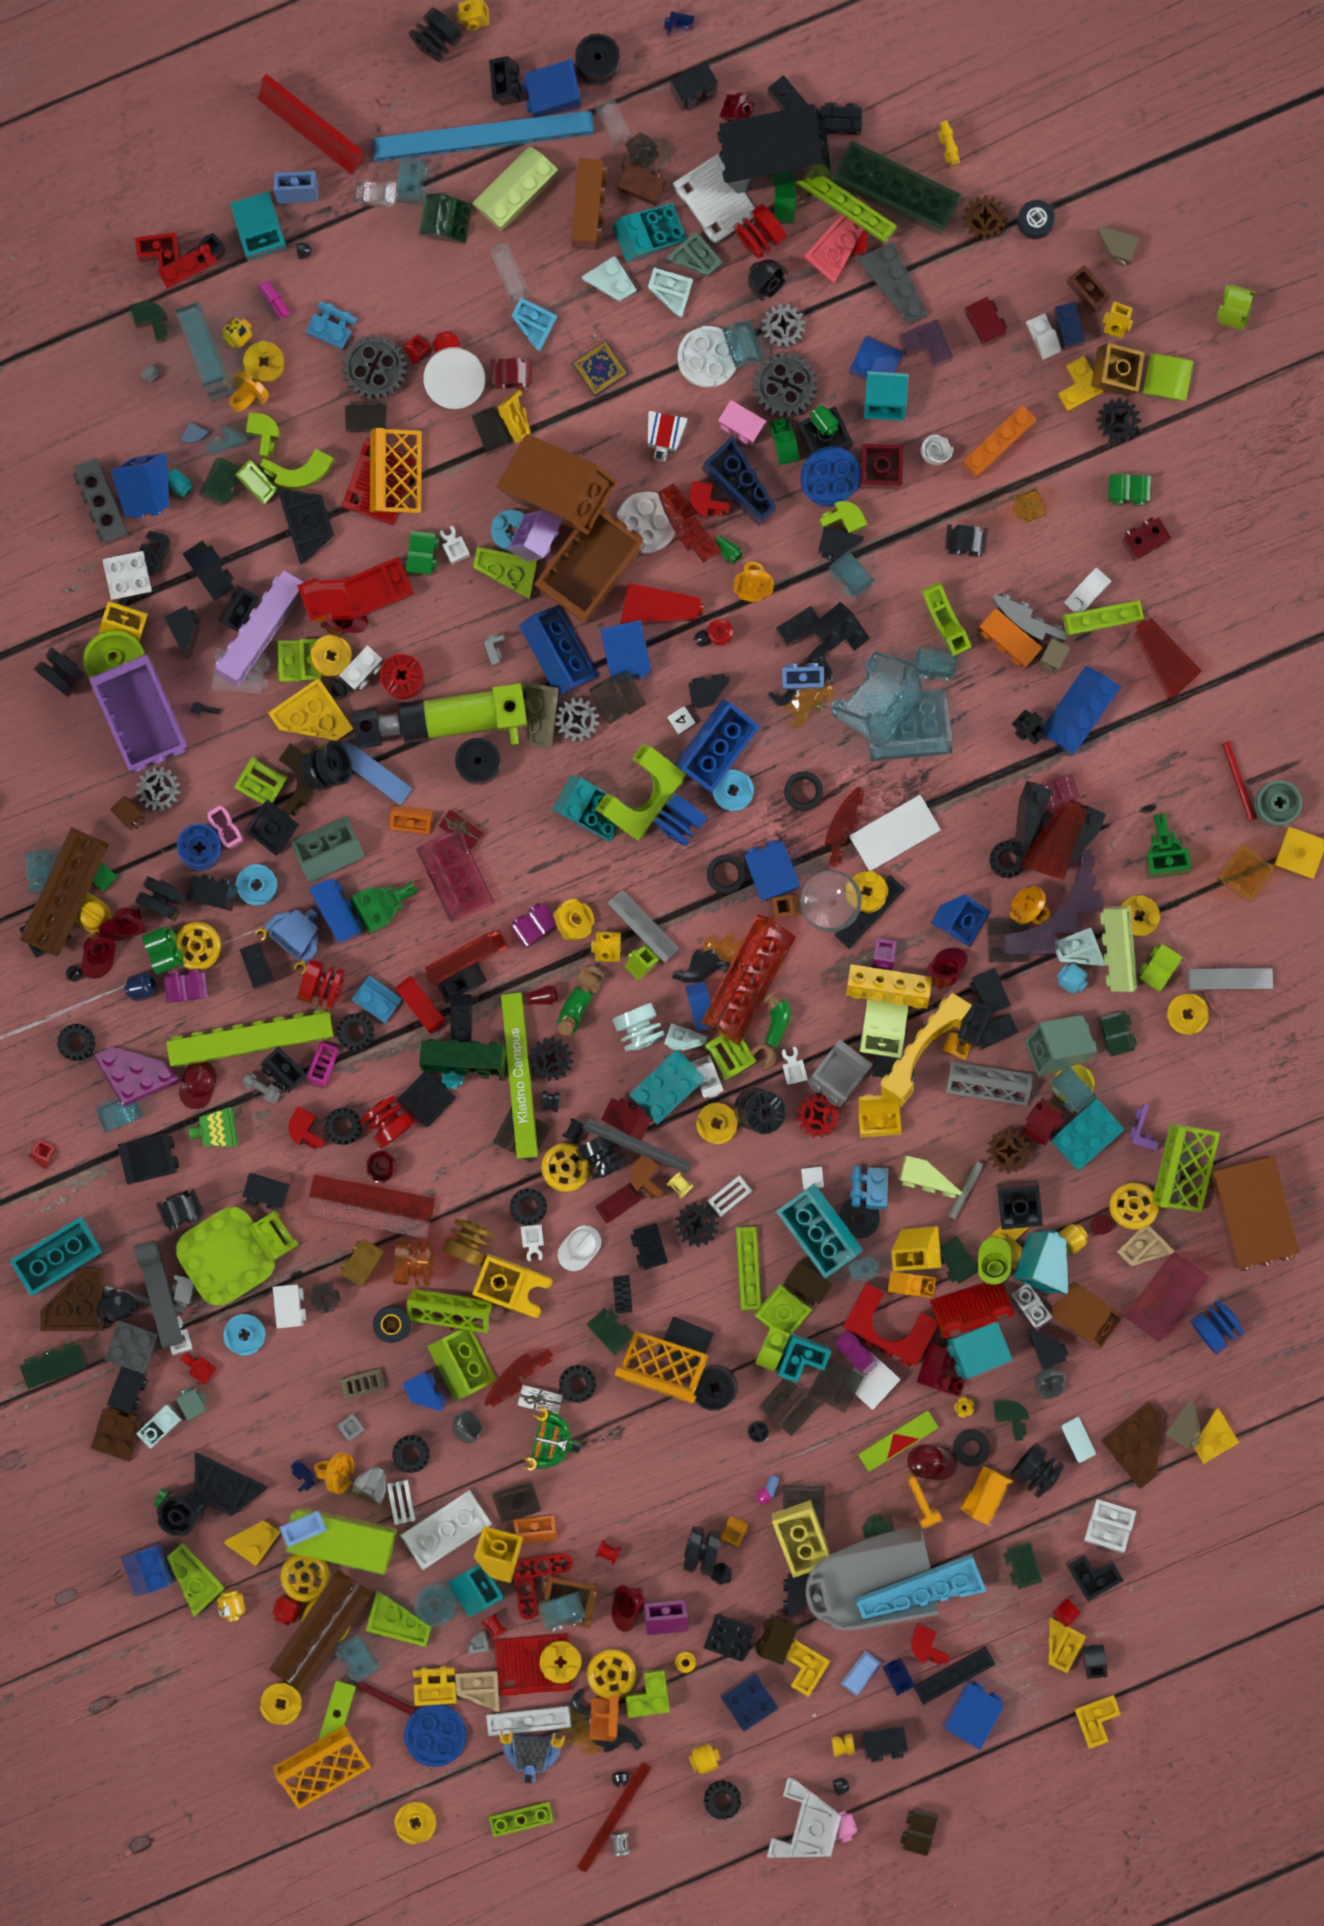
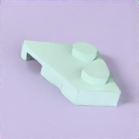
(611, 279)
(671, 289)
(1080, 949)
(684, 1038)

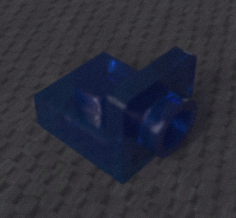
(680, 20)
(301, 1471)
(898, 1676)

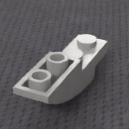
(1020, 615)

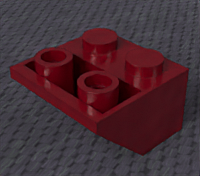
(939, 1371)

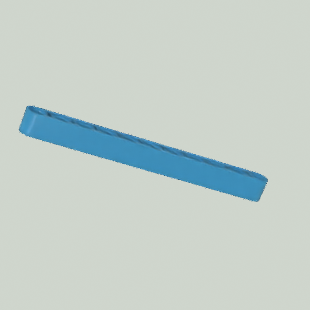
(483, 136)

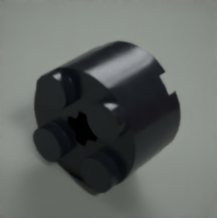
(966, 539)
(180, 1208)
(180, 1512)

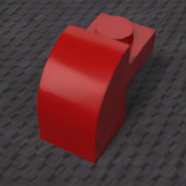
(700, 500)
(299, 1129)
(921, 1645)

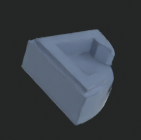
(193, 434)

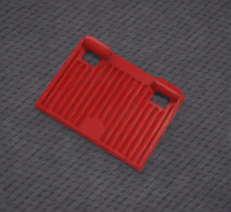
(361, 484)
(971, 1308)
(520, 1661)

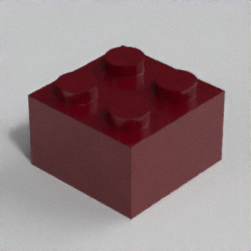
(881, 466)

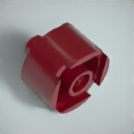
(511, 372)
(1042, 1121)

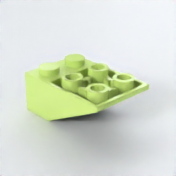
(883, 1029)
(922, 1173)

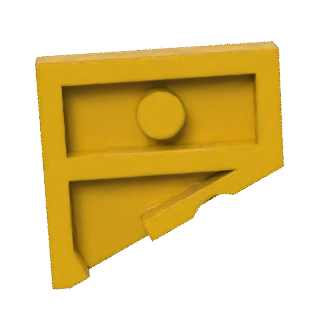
(254, 1541)
(1063, 1645)

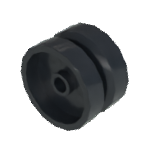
(601, 47)
(60, 672)
(326, 766)
(481, 773)
(162, 896)
(703, 1551)

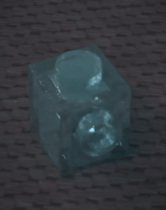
(863, 1269)

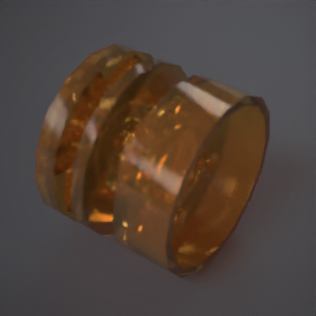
(413, 1263)

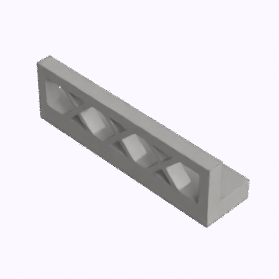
(643, 926)
(989, 1079)

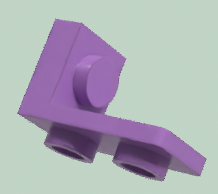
(1145, 1141)

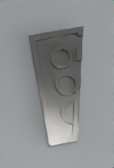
(892, 278)

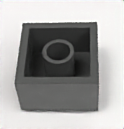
(132, 1346)

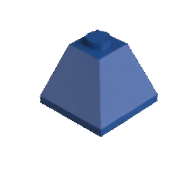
(874, 357)
(961, 918)

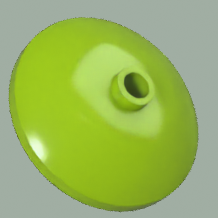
(96, 654)

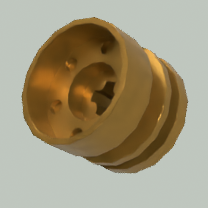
(468, 1242)

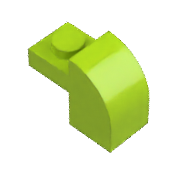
(265, 427)
(848, 514)
(772, 1348)

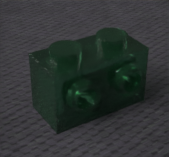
(220, 482)
(1023, 1565)

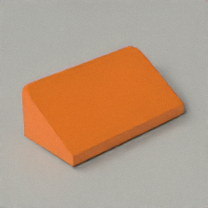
(410, 819)
(536, 1529)

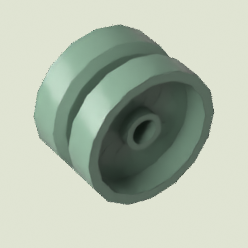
(1289, 800)

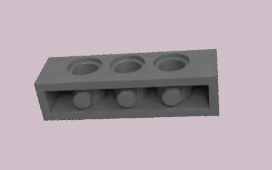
(93, 470)

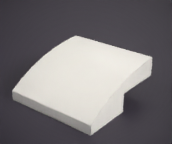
(876, 1384)
(1109, 1526)

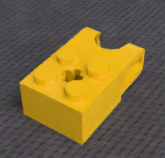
(515, 1289)

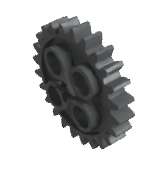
(356, 360)
(793, 367)

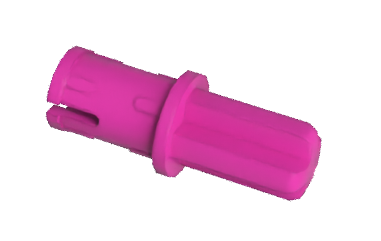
(274, 299)

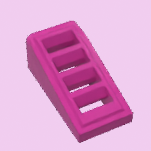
(316, 1081)

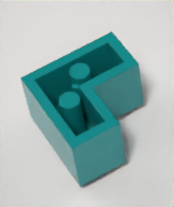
(799, 1352)

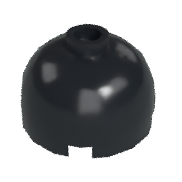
(766, 278)
(115, 1306)

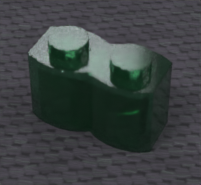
(1117, 1033)
(957, 1260)
(610, 1330)

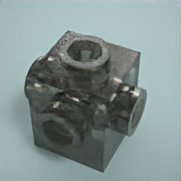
(642, 150)
(317, 1297)

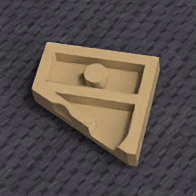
(1144, 1247)
(479, 1688)

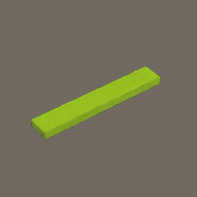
(849, 207)

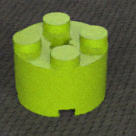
(1236, 307)

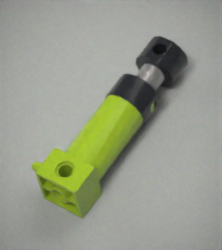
(445, 717)

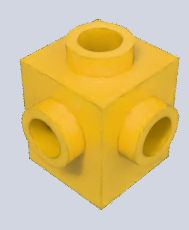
(473, 14)
(1117, 320)
(606, 946)

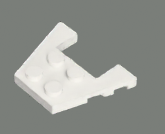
(814, 1829)

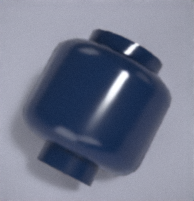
(140, 986)

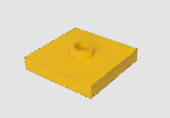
(1300, 853)

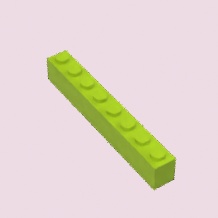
(250, 1039)

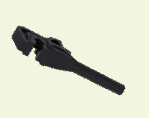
(153, 559)

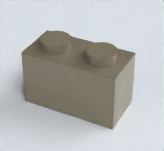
(1053, 657)

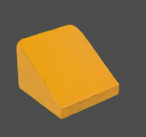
(953, 1047)
(734, 1531)

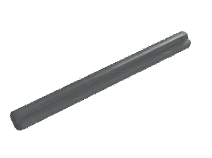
(637, 1145)

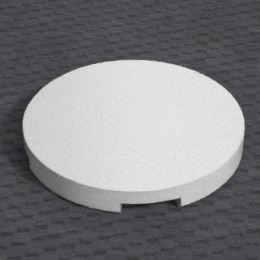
(705, 357)
(454, 378)
(646, 516)

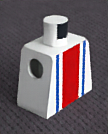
(664, 433)

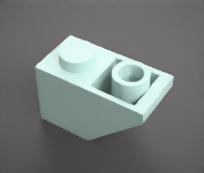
(159, 1425)

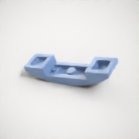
(377, 774)

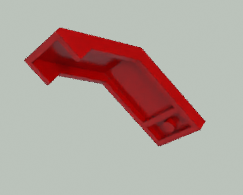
(357, 594)

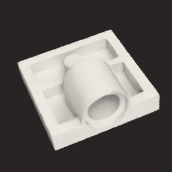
(127, 575)

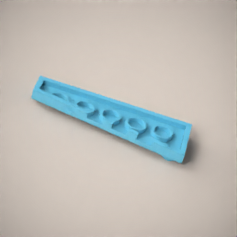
(940, 1583)

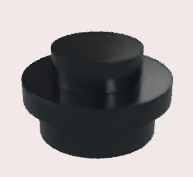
(338, 688)

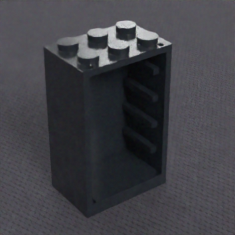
(774, 148)

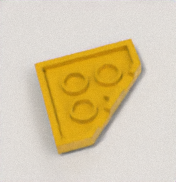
(312, 714)

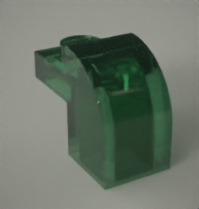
(150, 313)
(1011, 1411)

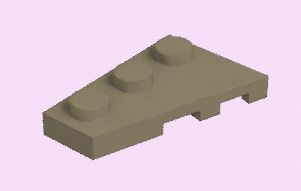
(541, 706)

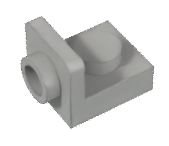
(493, 653)

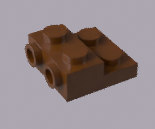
(117, 1433)

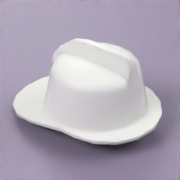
(579, 1248)

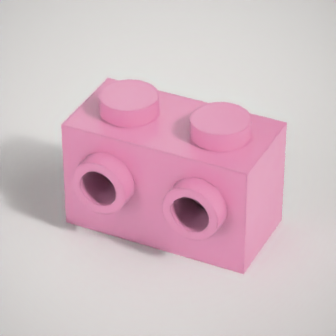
(741, 423)

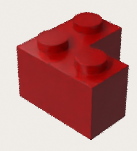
(158, 247)

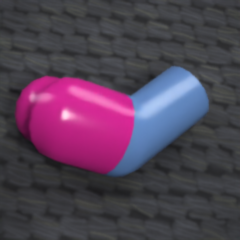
(768, 1491)

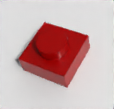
(1066, 1612)

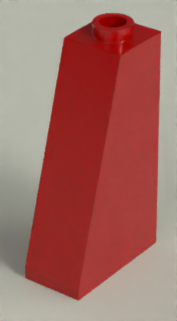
(659, 606)

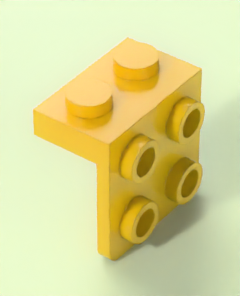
(878, 1116)

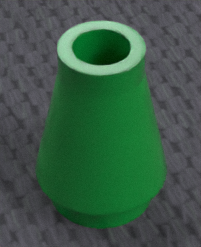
(729, 551)

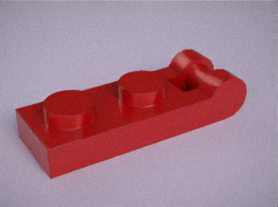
(187, 267)

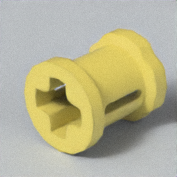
(680, 1185)

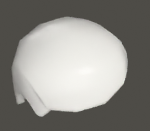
(936, 450)

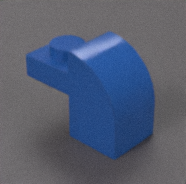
(699, 1003)

